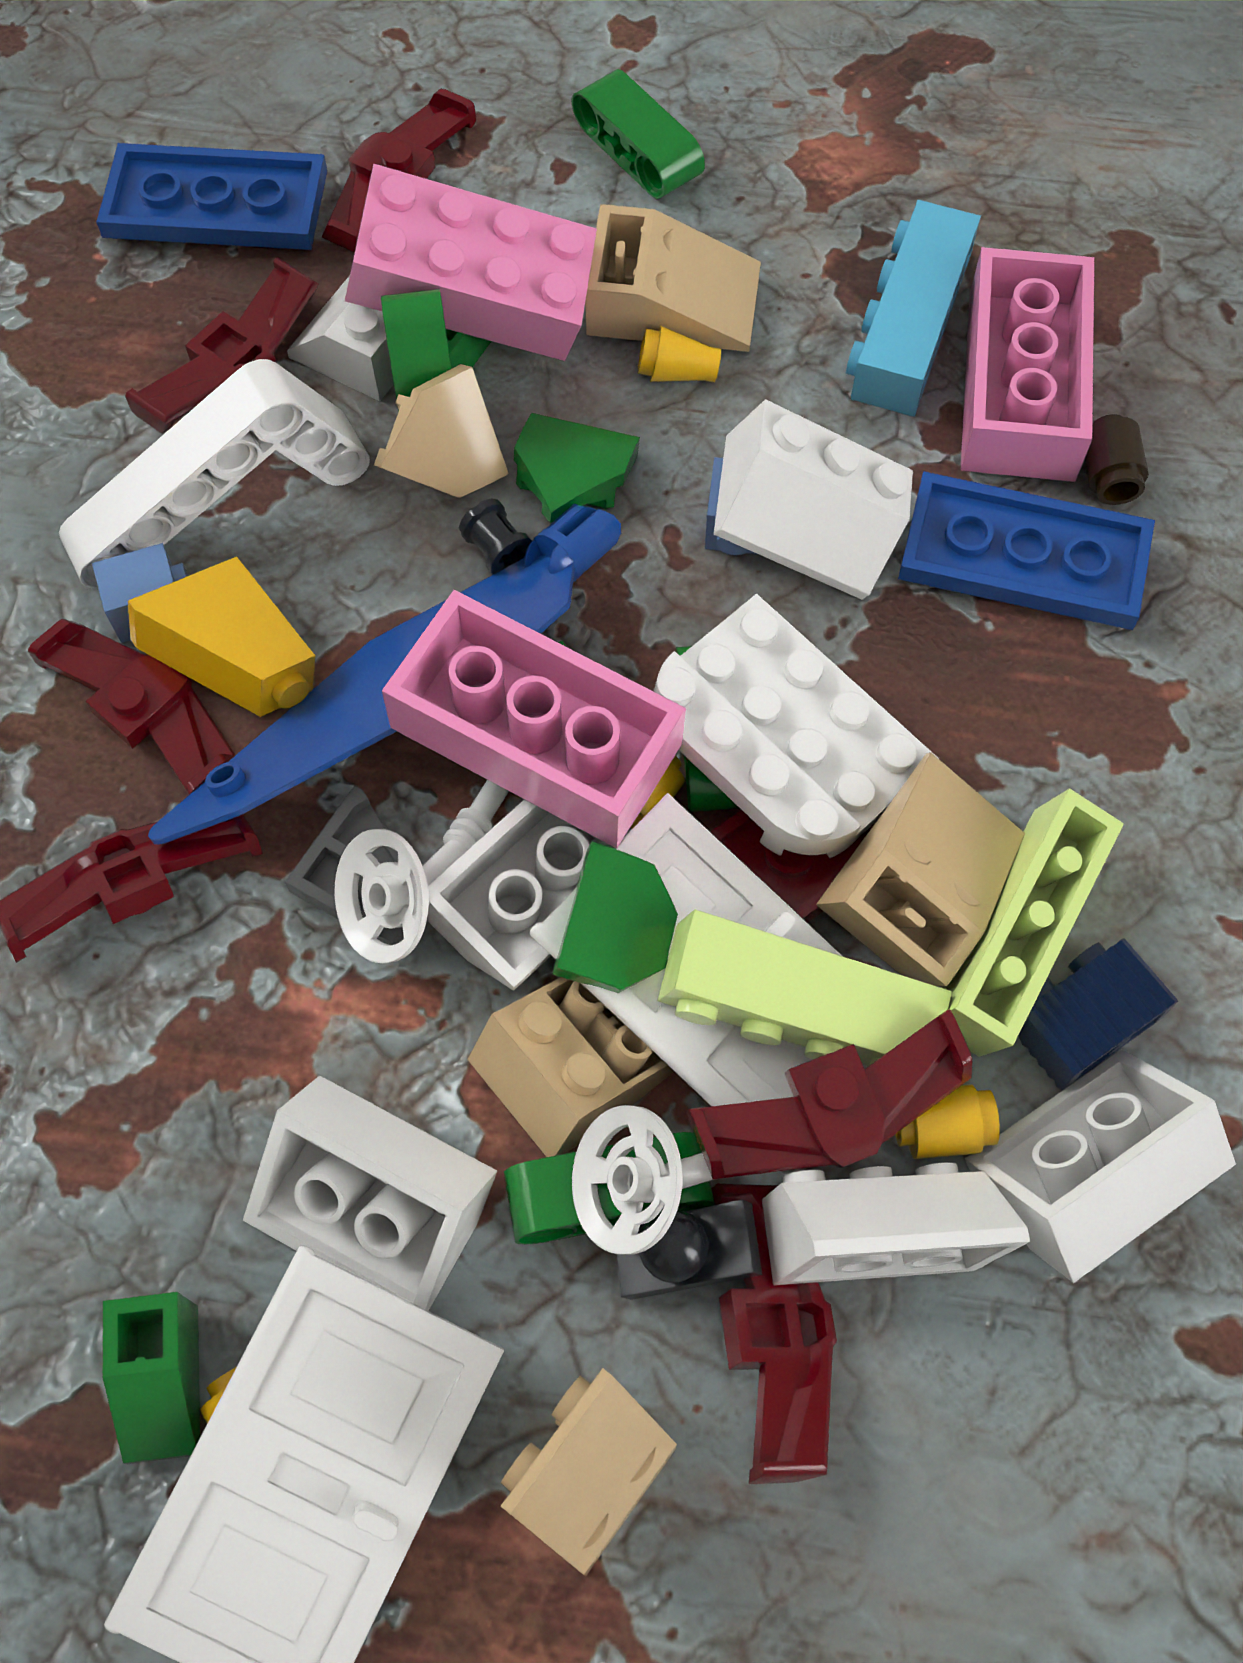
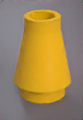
(676, 357)

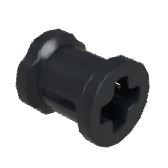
(494, 535)

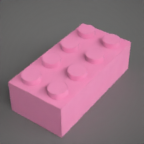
(497, 264)
(1029, 365)
(534, 717)

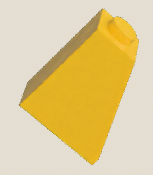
(226, 637)

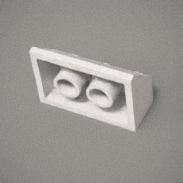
(347, 346)
(811, 499)
(505, 888)
(1106, 1161)
(367, 1191)
(887, 1224)

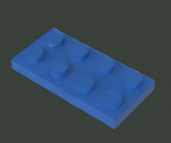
(213, 196)
(1028, 550)

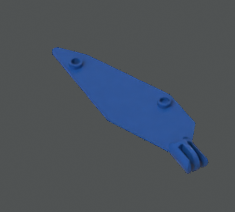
(349, 706)

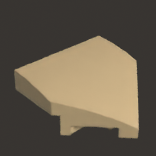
(444, 436)

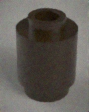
(1116, 460)

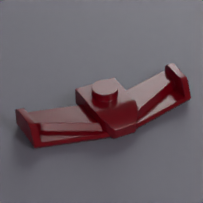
(403, 149)
(226, 347)
(137, 698)
(120, 872)
(837, 1106)
(791, 1341)

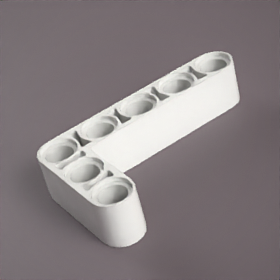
(206, 455)

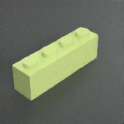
(1031, 920)
(791, 990)

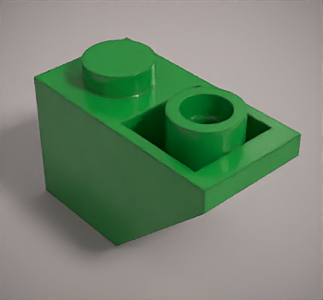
(152, 1375)

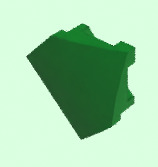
(572, 463)
(617, 922)

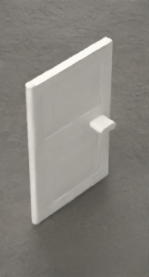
(713, 880)
(307, 1477)

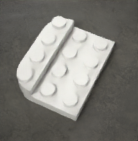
(787, 732)

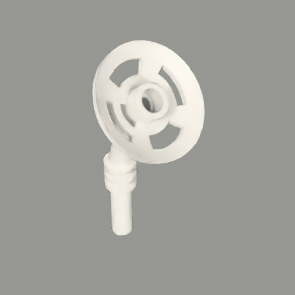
(398, 891)
(631, 1179)

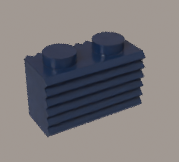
(1093, 1011)

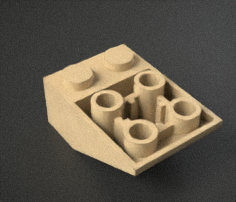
(669, 275)
(926, 875)
(563, 1063)
(588, 1471)

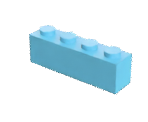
(913, 308)

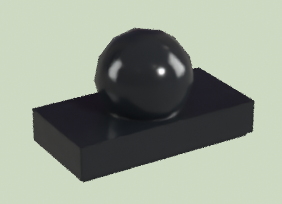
(696, 1251)

